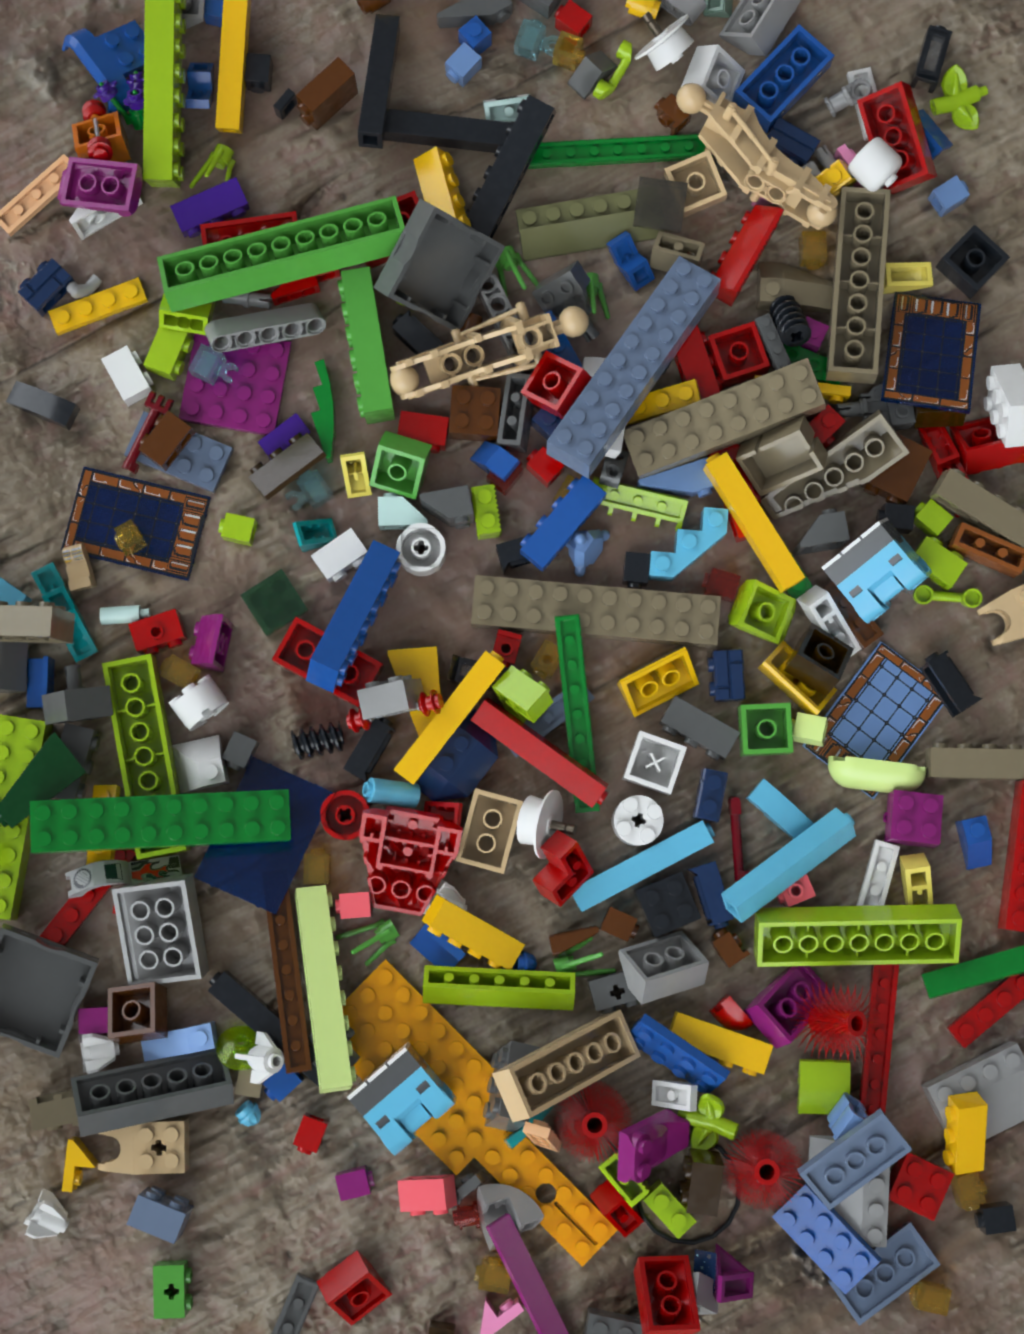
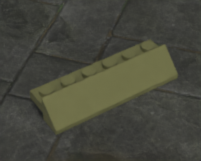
(578, 225)

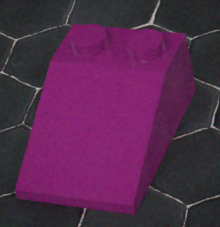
(211, 643)
(773, 1006)

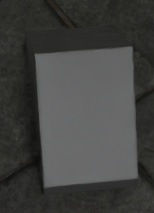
(590, 71)

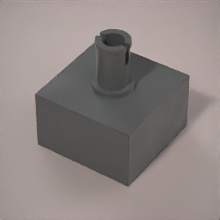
(76, 701)

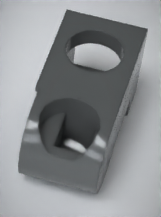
(613, 470)

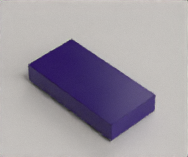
(282, 434)

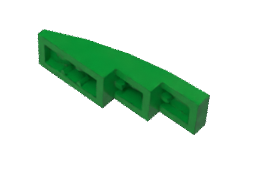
(325, 417)

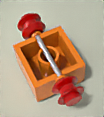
(100, 134)

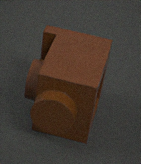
(671, 115)
(728, 947)

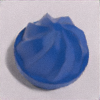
(525, 962)

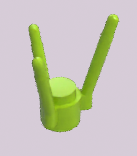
(219, 158)

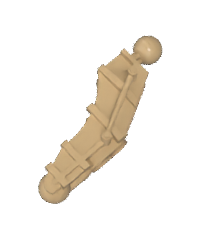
(754, 160)
(405, 380)

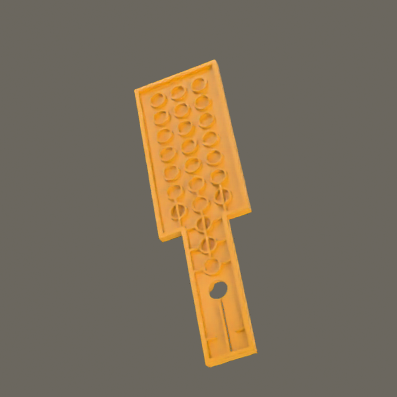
(390, 1013)

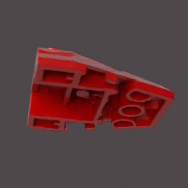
(406, 856)

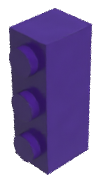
(210, 206)

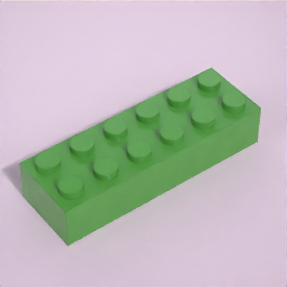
(367, 344)

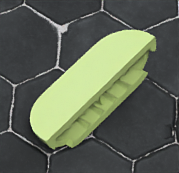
(875, 774)

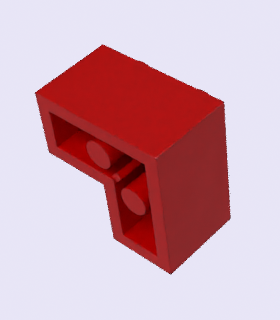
(565, 871)

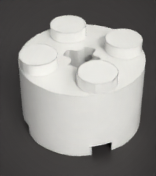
(410, 541)
(199, 703)
(649, 813)

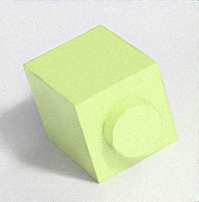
(809, 729)

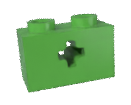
(165, 1302)

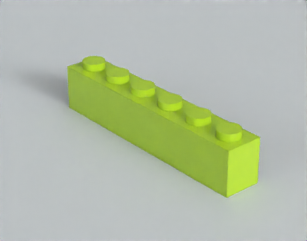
(498, 987)

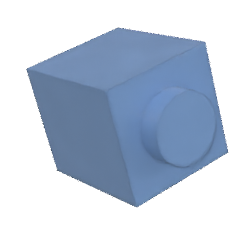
(463, 65)
(949, 196)

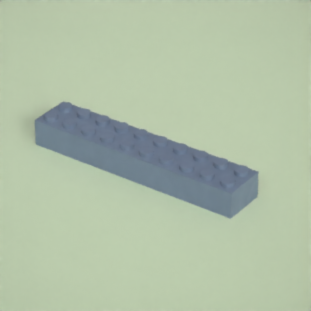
(633, 367)

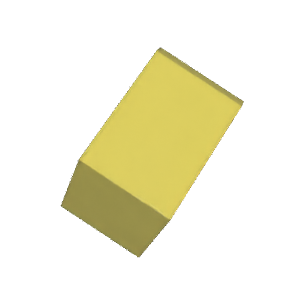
(356, 474)

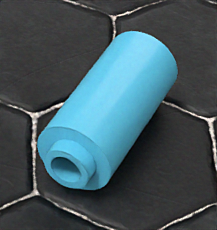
(391, 792)

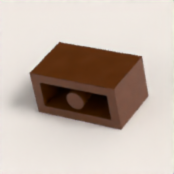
(166, 440)

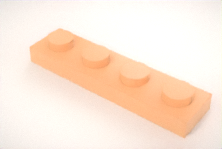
(33, 197)
(542, 1135)

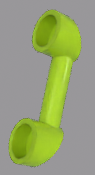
(604, 88)
(968, 598)

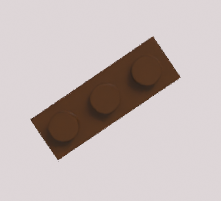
(863, 632)

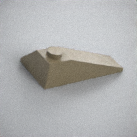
(779, 279)

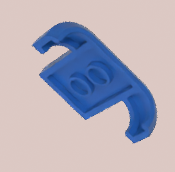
(110, 56)

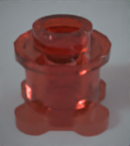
(466, 1216)

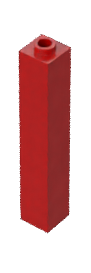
(540, 753)

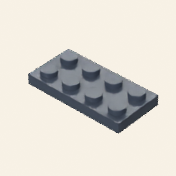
(199, 462)
(854, 1159)
(902, 1265)

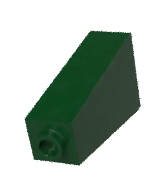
(43, 779)

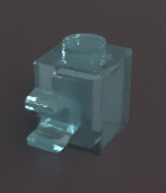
(532, 40)
(210, 364)
(312, 489)

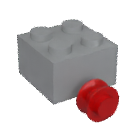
(390, 698)

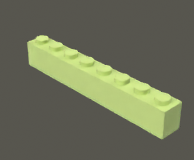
(323, 989)

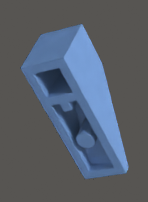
(683, 480)

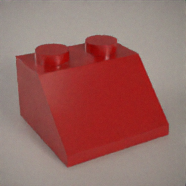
(353, 1288)

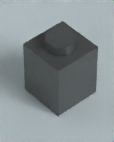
(240, 751)

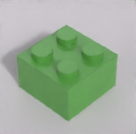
(400, 465)
(765, 729)

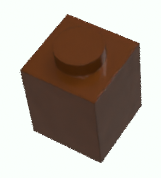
(619, 924)

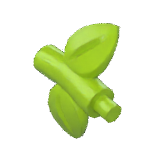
(959, 99)
(709, 1123)

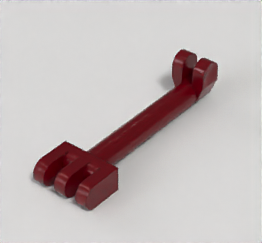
(156, 409)
(734, 810)

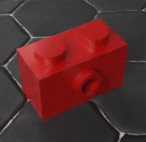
(826, 425)
(158, 632)

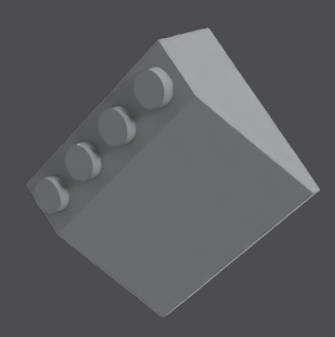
(161, 930)
(996, 1078)
(867, 1207)

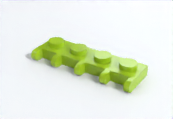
(645, 503)

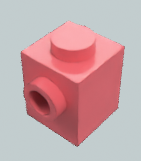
(797, 892)

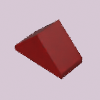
(451, 811)

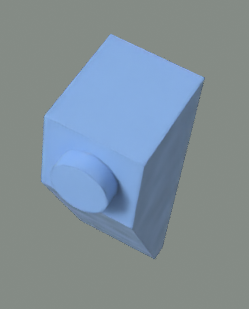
(181, 1042)

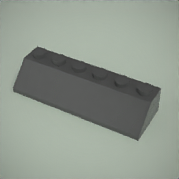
(151, 1091)

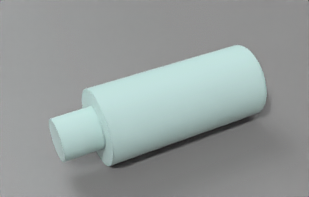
(122, 614)

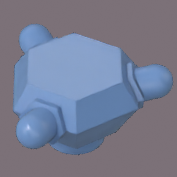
(586, 548)

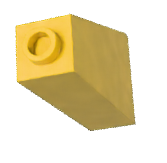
(419, 664)

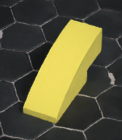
(907, 276)

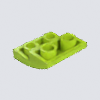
(821, 1084)

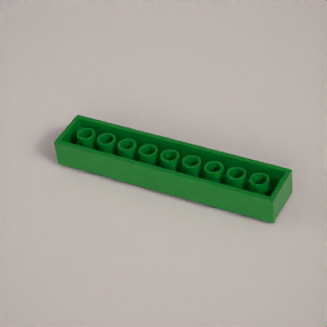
(159, 821)

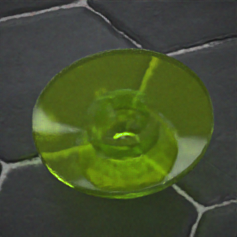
(228, 1045)

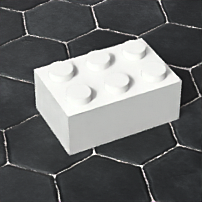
(1006, 403)

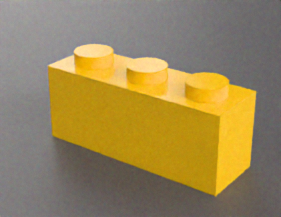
(965, 1133)

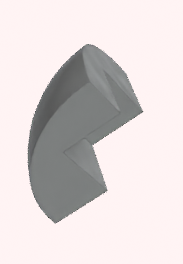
(498, 1199)

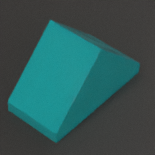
(314, 533)

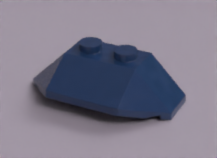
(459, 763)

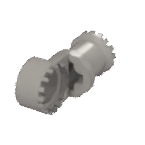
(846, 96)

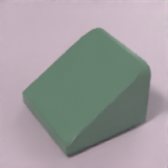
(718, 8)

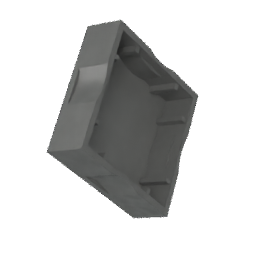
(438, 266)
(40, 989)

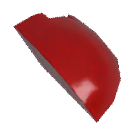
(730, 1014)

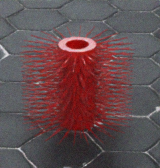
(837, 1022)
(593, 1131)
(752, 1166)

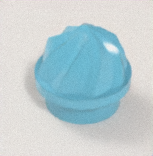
(248, 1113)

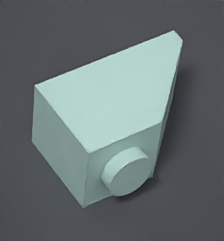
(397, 513)

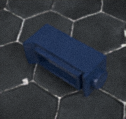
(709, 890)

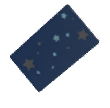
(706, 1263)

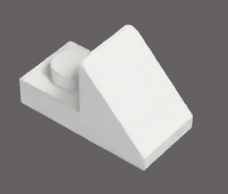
(674, 1095)

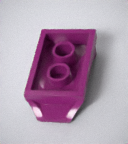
(101, 185)
(649, 1144)

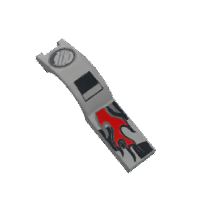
(120, 873)

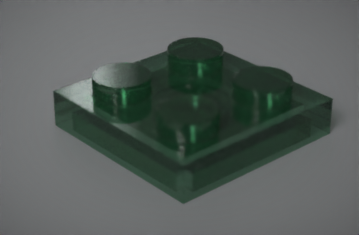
(274, 602)

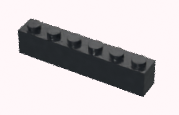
(510, 165)

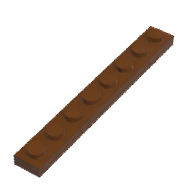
(289, 989)

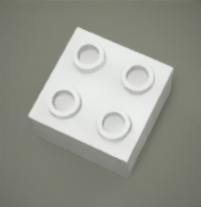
(654, 763)

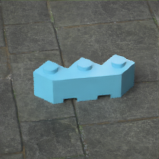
(689, 545)

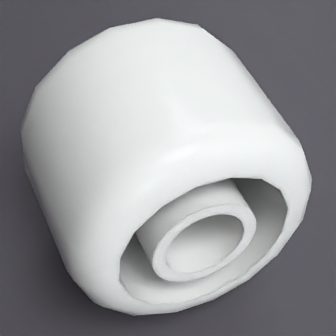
(875, 165)

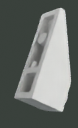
(825, 614)

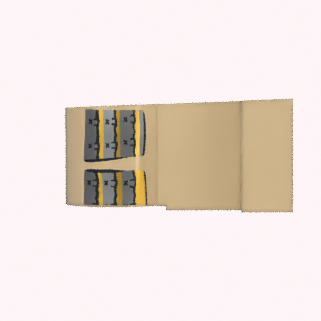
(78, 568)

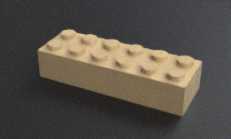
(566, 1065)

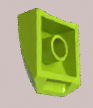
(762, 611)

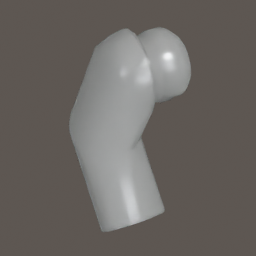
(84, 290)

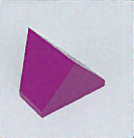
(732, 1278)

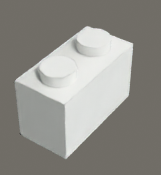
(127, 375)
(340, 556)

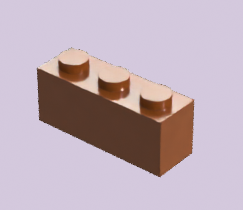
(987, 550)

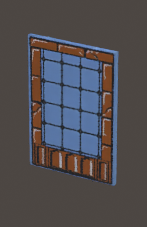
(879, 711)

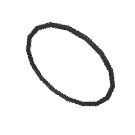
(703, 1239)

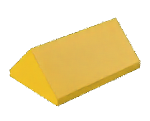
(658, 682)
(803, 695)

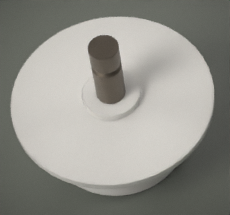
(667, 44)
(541, 819)

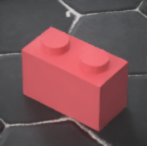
(427, 1193)

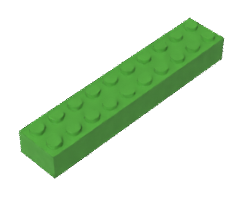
(280, 254)

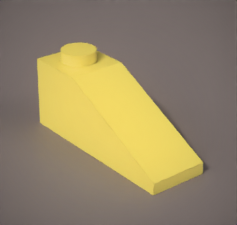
(916, 879)

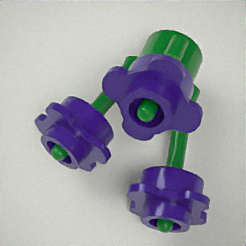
(134, 98)

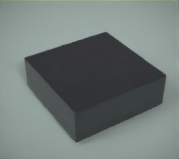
(285, 104)

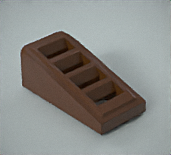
(565, 940)

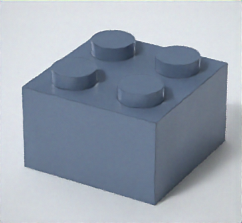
(160, 1214)

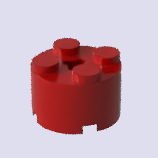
(331, 817)

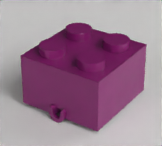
(913, 819)

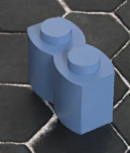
(846, 1115)

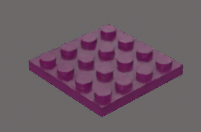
(248, 402)

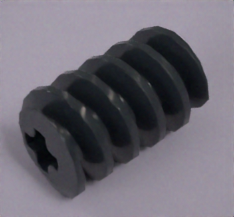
(790, 321)
(318, 740)

